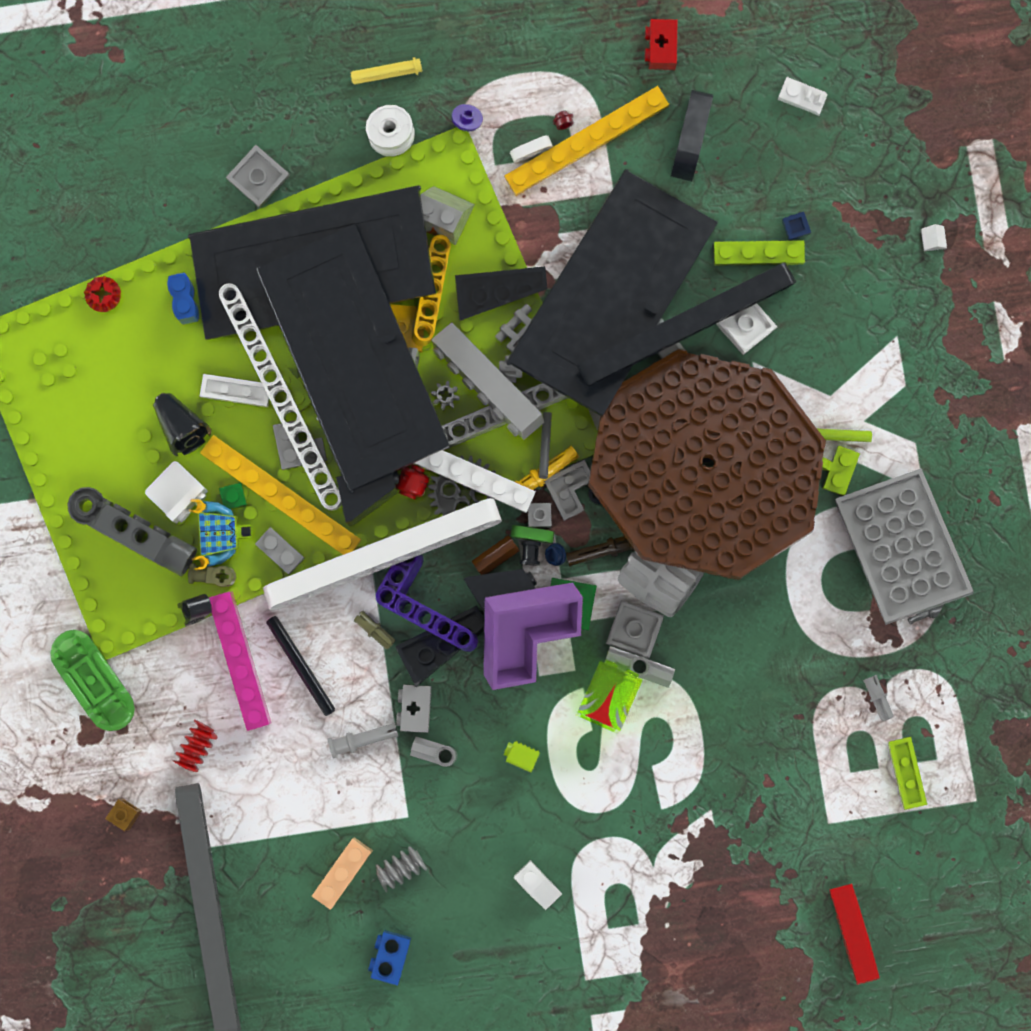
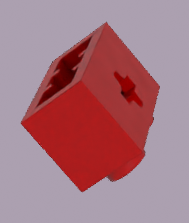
(666, 32)

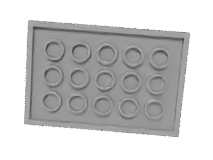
(903, 546)

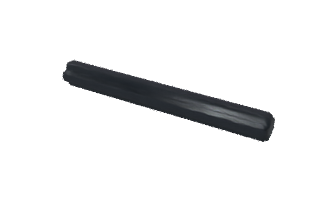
(300, 665)

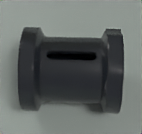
(530, 553)

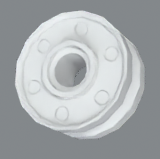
(388, 118)

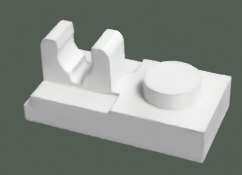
(802, 96)

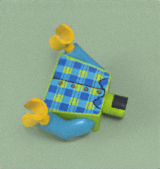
(218, 533)

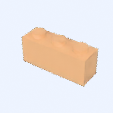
(342, 873)

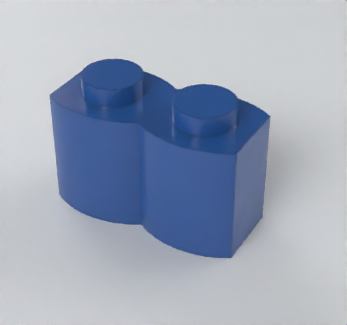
(183, 292)

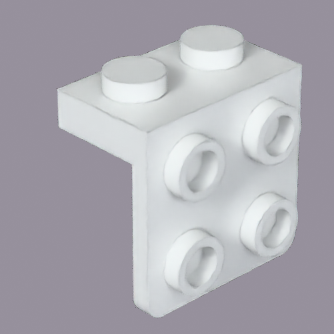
(174, 491)

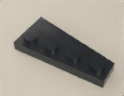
(493, 289)
(427, 652)

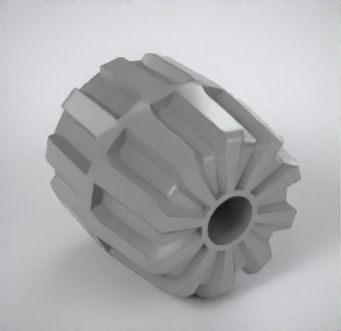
(658, 584)

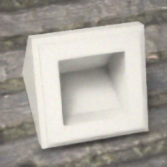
(934, 237)

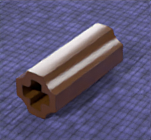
(495, 555)

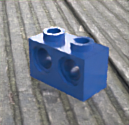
(395, 959)

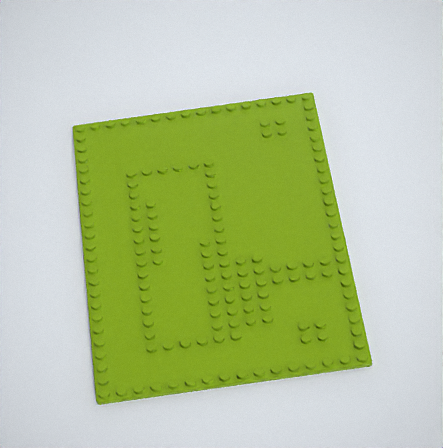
(87, 380)

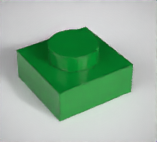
(233, 496)

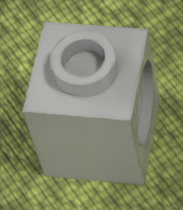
(539, 515)

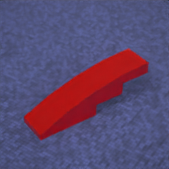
(854, 934)

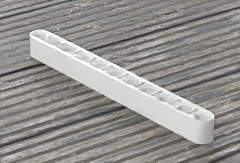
(273, 388)
(382, 554)

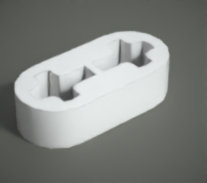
(531, 149)

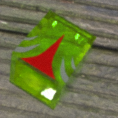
(609, 696)

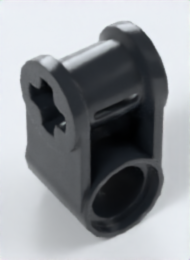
(195, 609)

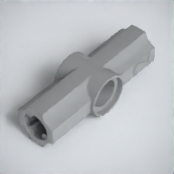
(654, 671)

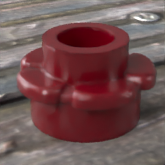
(563, 120)

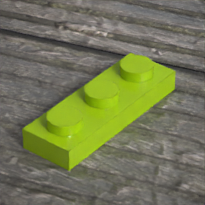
(907, 773)

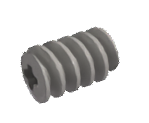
(400, 868)

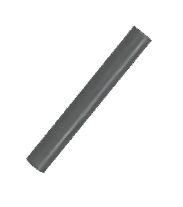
(545, 445)

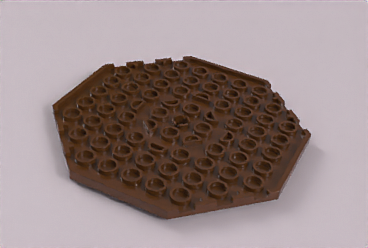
(695, 515)

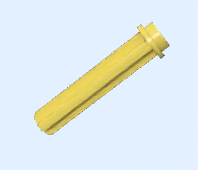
(386, 71)

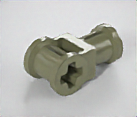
(211, 575)

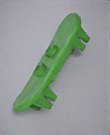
(92, 680)

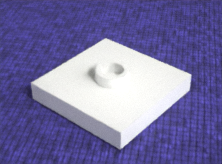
(747, 328)

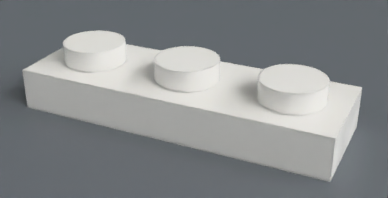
(234, 390)

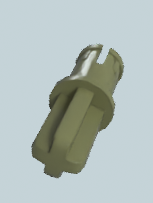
(374, 630)

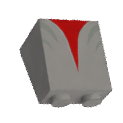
(445, 213)

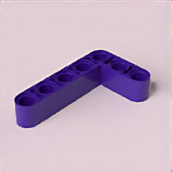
(419, 610)

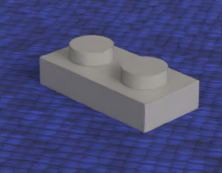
(279, 551)

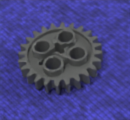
(448, 504)

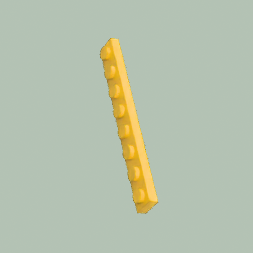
(586, 141)
(280, 496)

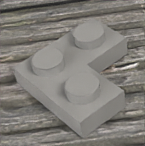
(287, 453)
(563, 487)

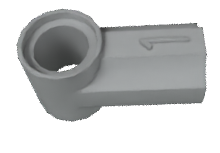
(431, 751)

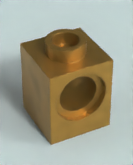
(123, 814)

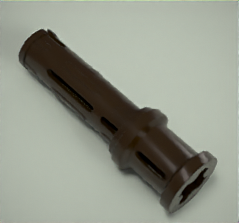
(611, 547)

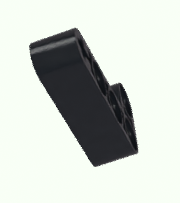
(692, 135)

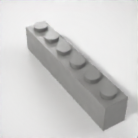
(487, 381)

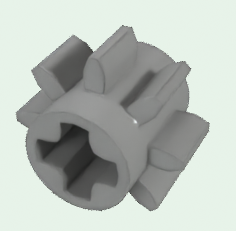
(509, 371)
(441, 390)

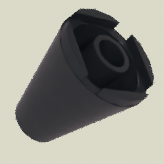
(180, 425)

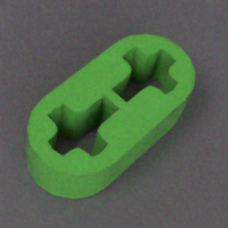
(532, 534)

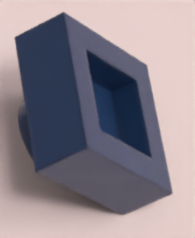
(796, 226)

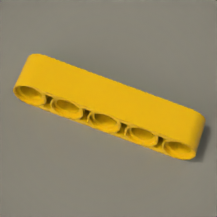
(433, 301)

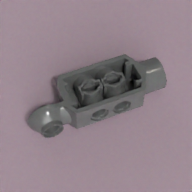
(109, 519)

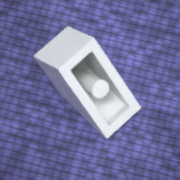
(537, 885)

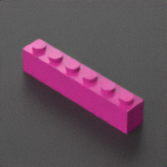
(239, 661)

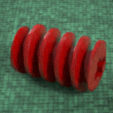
(195, 746)

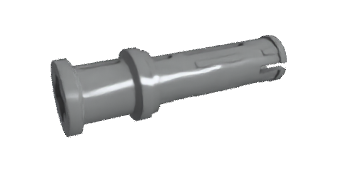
(352, 742)

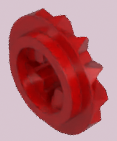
(108, 302)

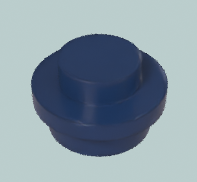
(555, 554)

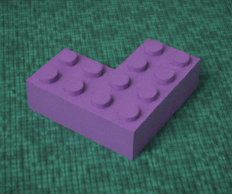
(522, 621)

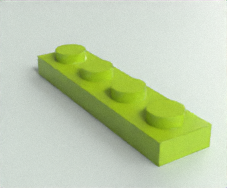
(759, 253)

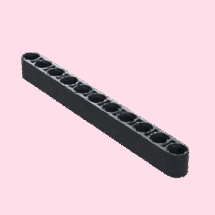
(686, 324)

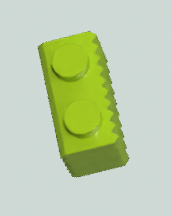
(521, 756)

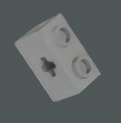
(421, 719)

